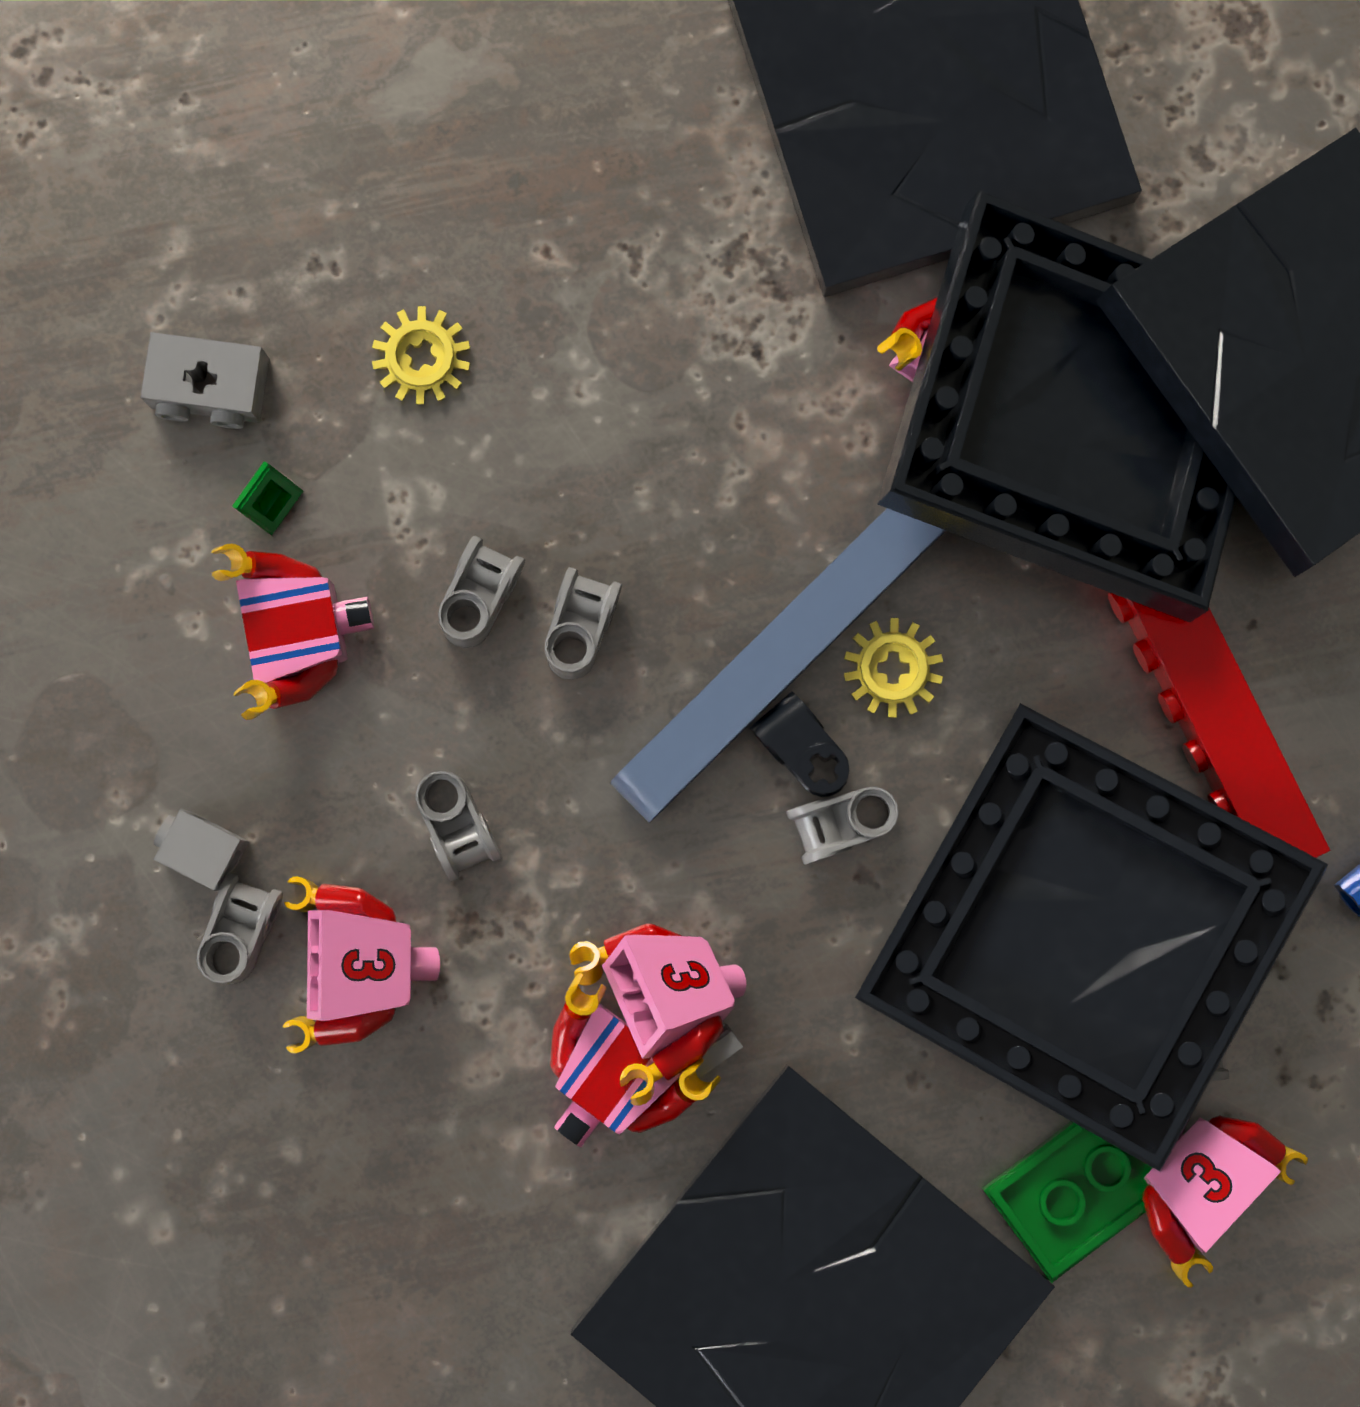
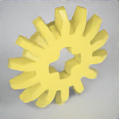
(414, 334)
(909, 652)

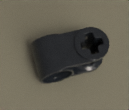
(797, 739)

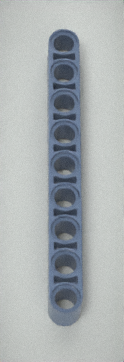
(773, 661)

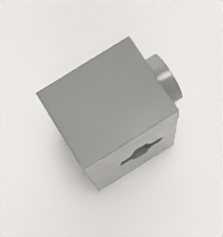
(179, 361)

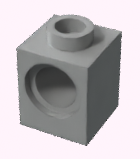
(198, 848)

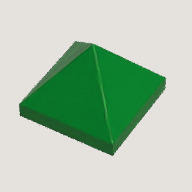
(267, 498)

